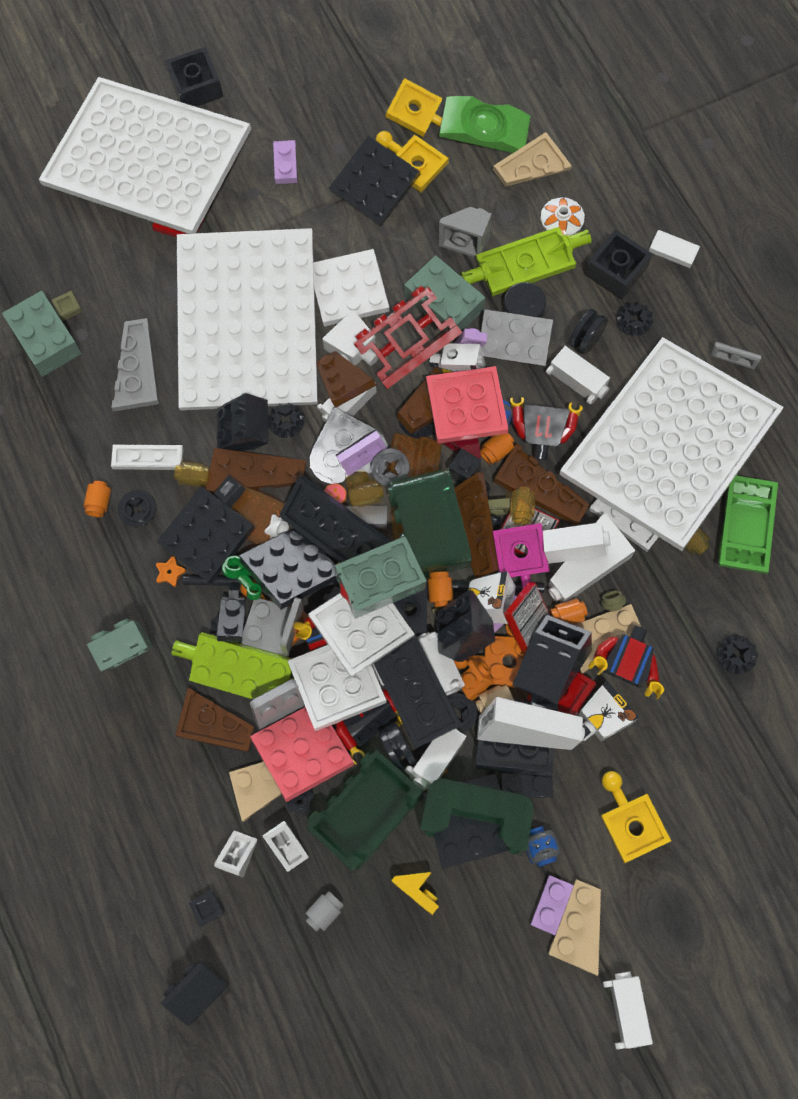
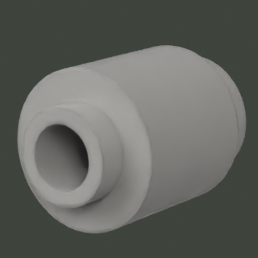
(324, 911)

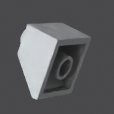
(465, 231)

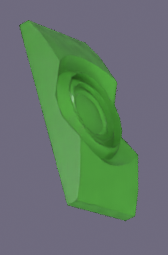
(484, 124)
(748, 524)

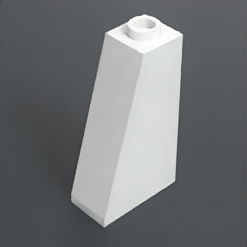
(580, 574)
(529, 725)

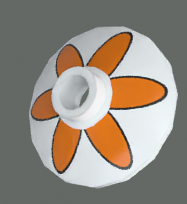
(568, 223)

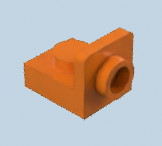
(476, 679)

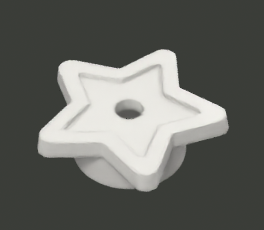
(276, 527)

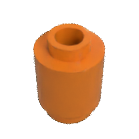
(497, 448)
(97, 499)
(440, 589)
(570, 611)

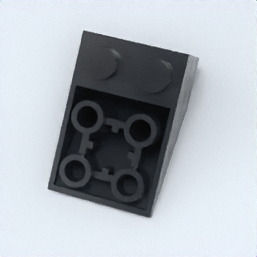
(553, 659)

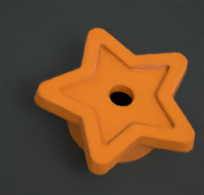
(171, 578)

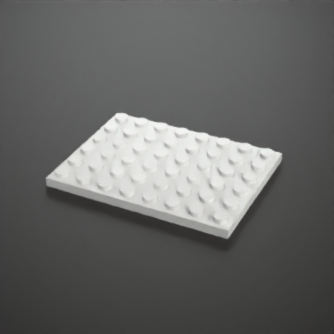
(146, 155)
(246, 318)
(671, 443)

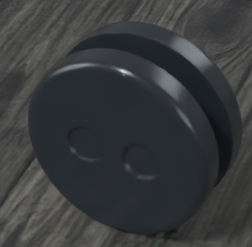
(525, 300)
(588, 331)
(397, 745)

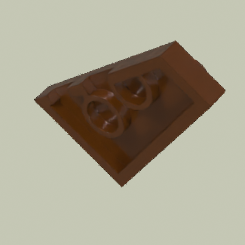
(343, 378)
(417, 410)
(211, 724)

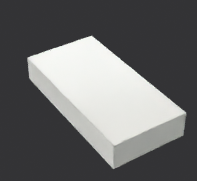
(674, 249)

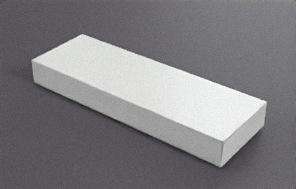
(146, 457)
(627, 527)

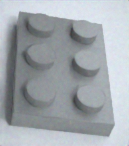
(516, 337)

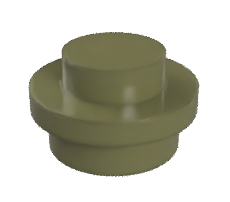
(613, 601)

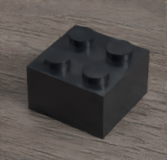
(194, 77)
(618, 264)

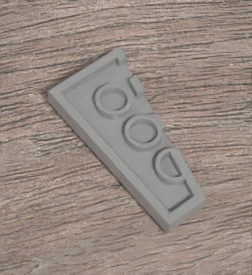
(136, 370)

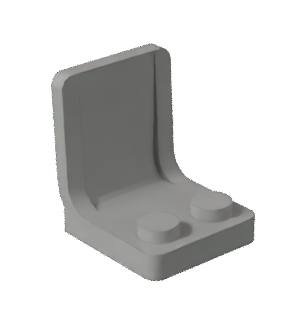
(270, 627)
(276, 704)

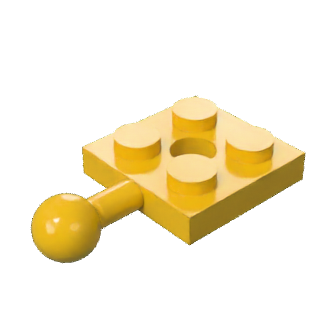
(414, 120)
(417, 150)
(638, 810)

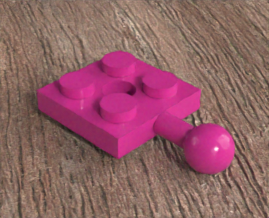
(533, 563)

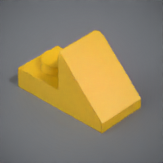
(411, 884)

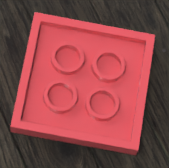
(467, 404)
(299, 754)

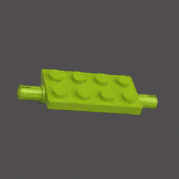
(526, 260)
(234, 666)

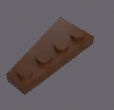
(253, 470)
(551, 495)
(478, 525)

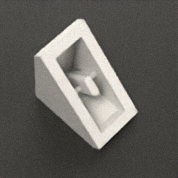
(285, 846)
(236, 854)

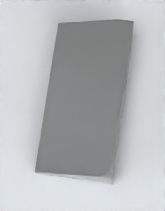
(735, 355)
(373, 515)

